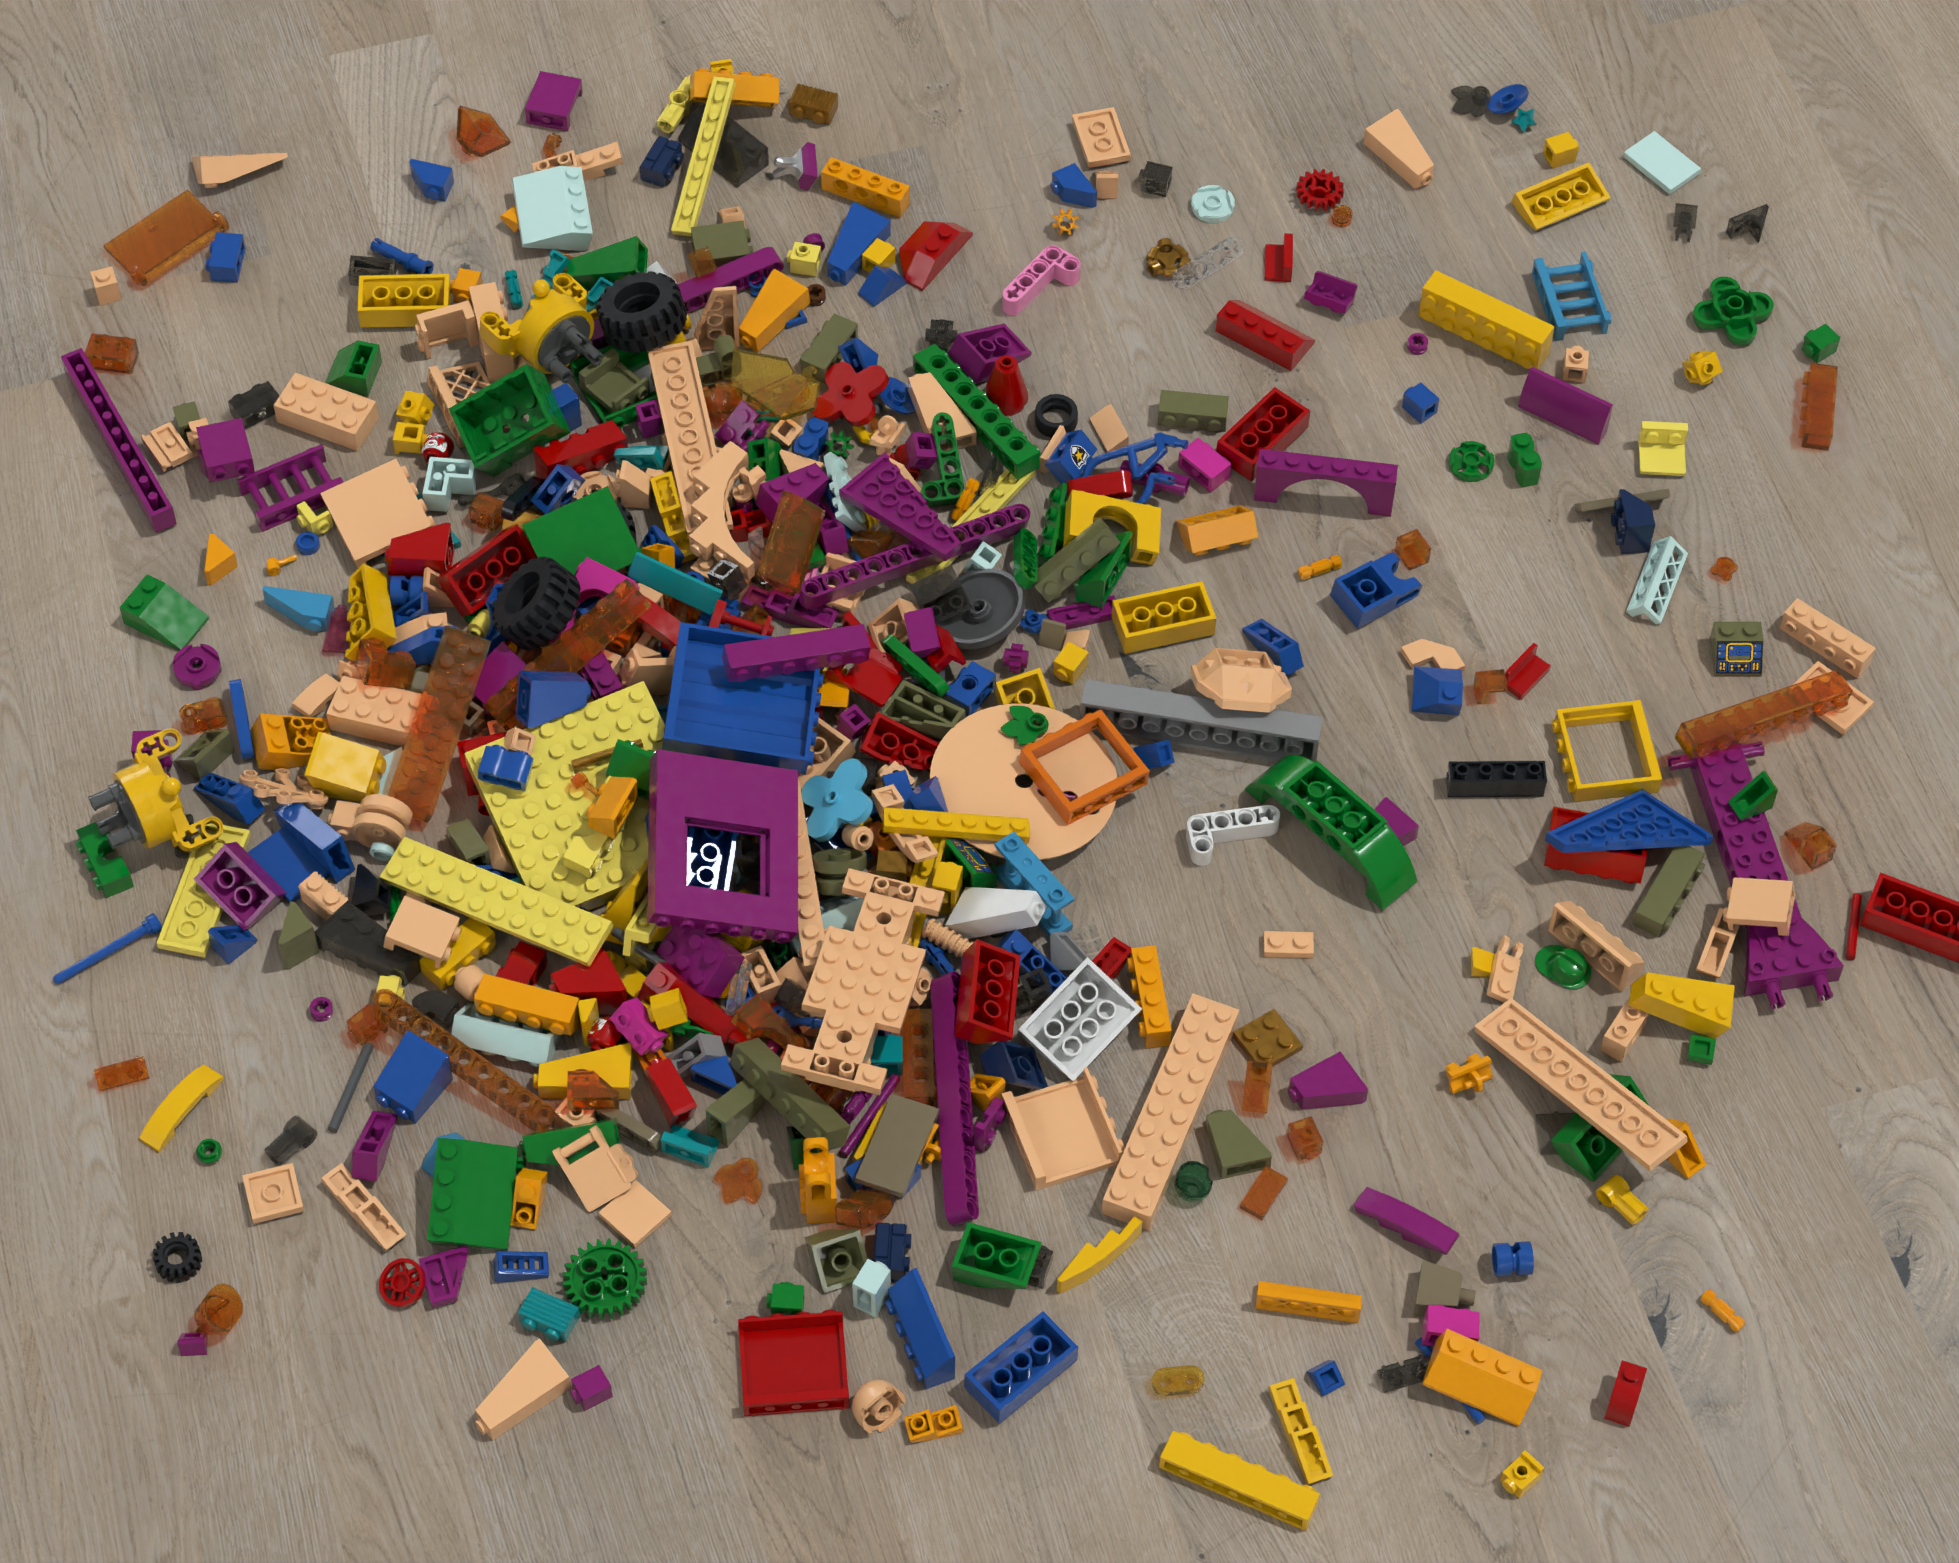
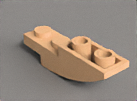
(592, 161)

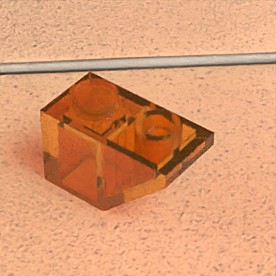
(1812, 844)

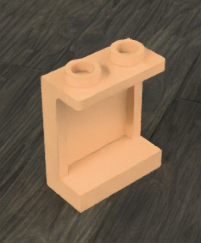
(446, 326)
(847, 603)
(653, 671)
(1760, 903)
(423, 930)

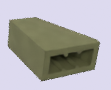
(468, 843)
(733, 1112)
(1234, 1145)

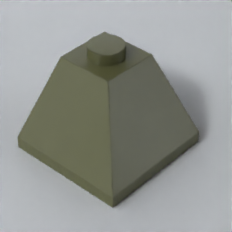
(836, 1257)

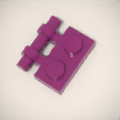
(739, 424)

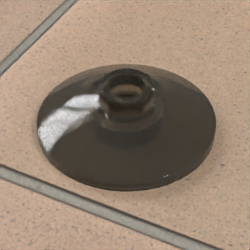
(990, 476)

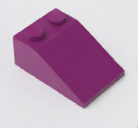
(980, 348)

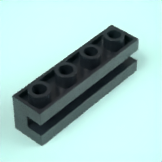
(1496, 779)

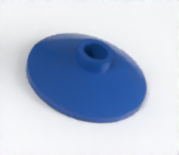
(1508, 99)
(897, 397)

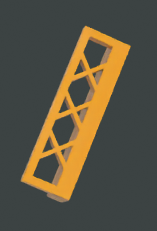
(1308, 1302)

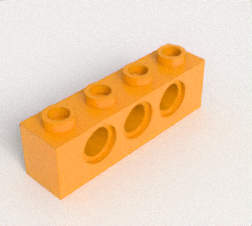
(865, 187)

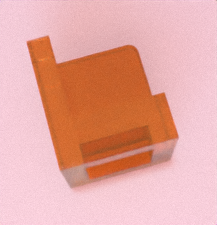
(701, 261)
(1413, 549)
(1489, 682)

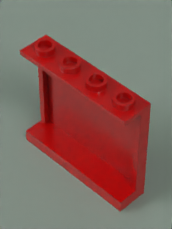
(793, 1363)

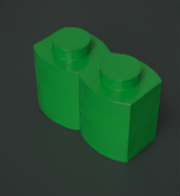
(1524, 459)

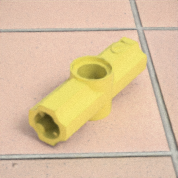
(676, 108)

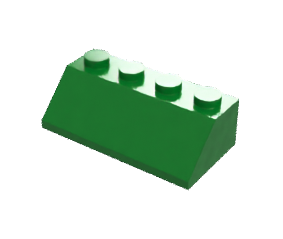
(1585, 1146)

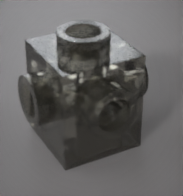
(941, 334)

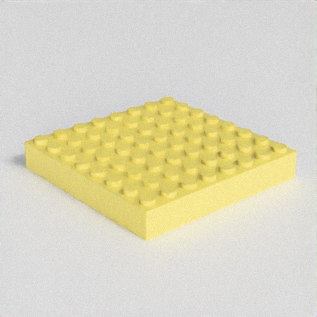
(546, 817)

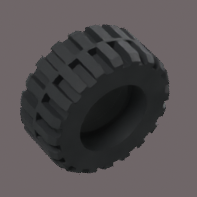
(641, 312)
(536, 603)

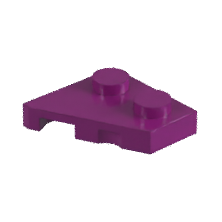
(444, 1275)

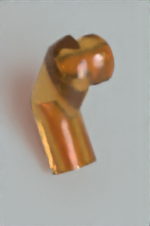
(550, 144)

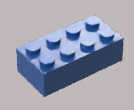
(710, 857)
(1021, 1367)

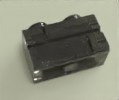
(254, 404)

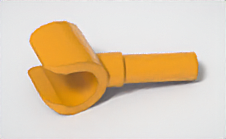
(274, 565)

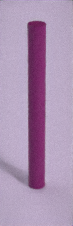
(869, 1115)

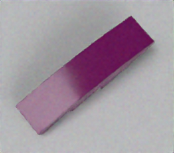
(788, 608)
(1405, 1219)

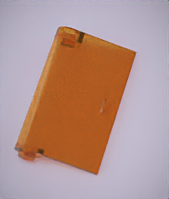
(165, 238)

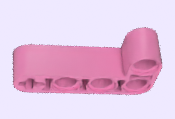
(1049, 264)

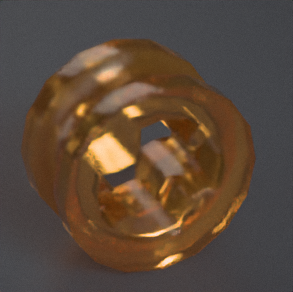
(1345, 212)

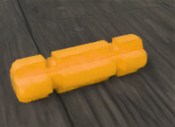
(965, 498)
(1320, 567)
(1722, 1310)

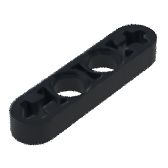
(520, 500)

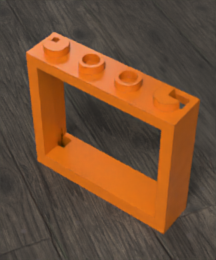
(1098, 797)

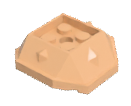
(1241, 680)

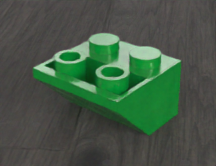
(356, 367)
(631, 762)

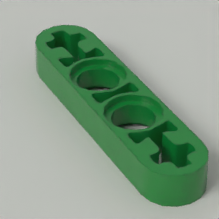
(1025, 558)
(915, 666)

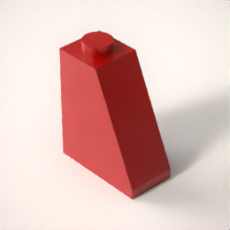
(670, 1091)

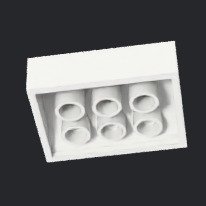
(1079, 1019)

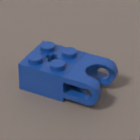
(1373, 590)

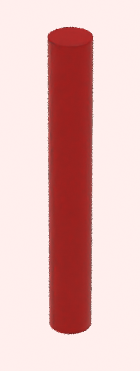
(1853, 926)

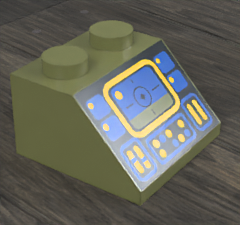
(1737, 648)

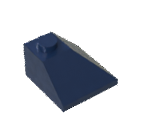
(1015, 1064)

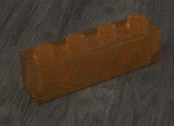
(1818, 407)

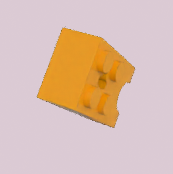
(818, 1182)

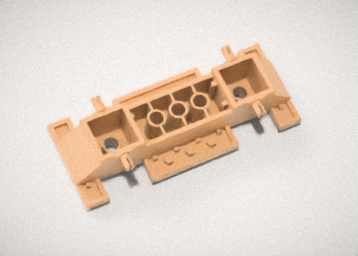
(863, 982)

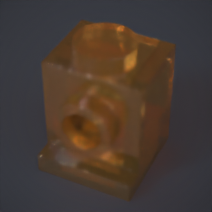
(365, 1026)

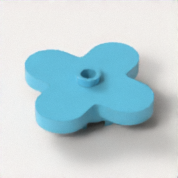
(837, 800)

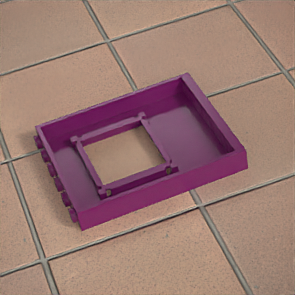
(730, 799)

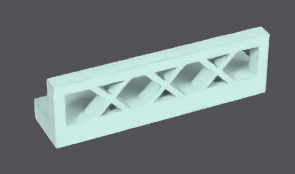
(1655, 574)

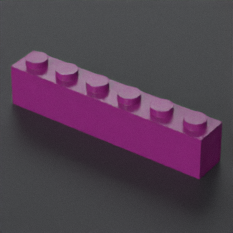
(796, 653)

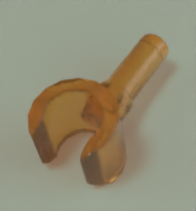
(580, 779)

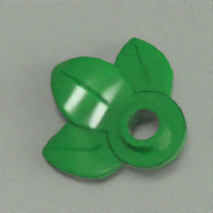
(1023, 724)
(685, 1029)

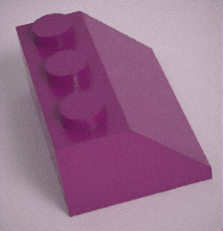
(240, 885)

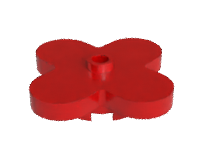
(851, 394)

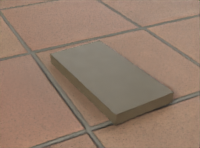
(897, 1145)

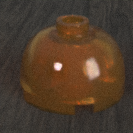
(722, 400)

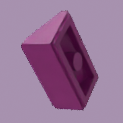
(922, 631)

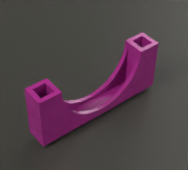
(1370, 479)

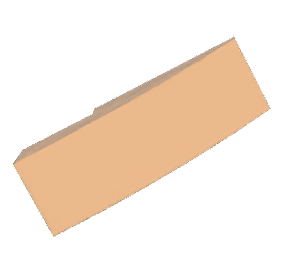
(1717, 947)

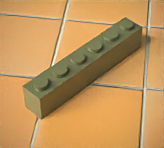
(788, 1093)

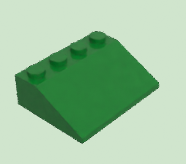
(472, 1194)

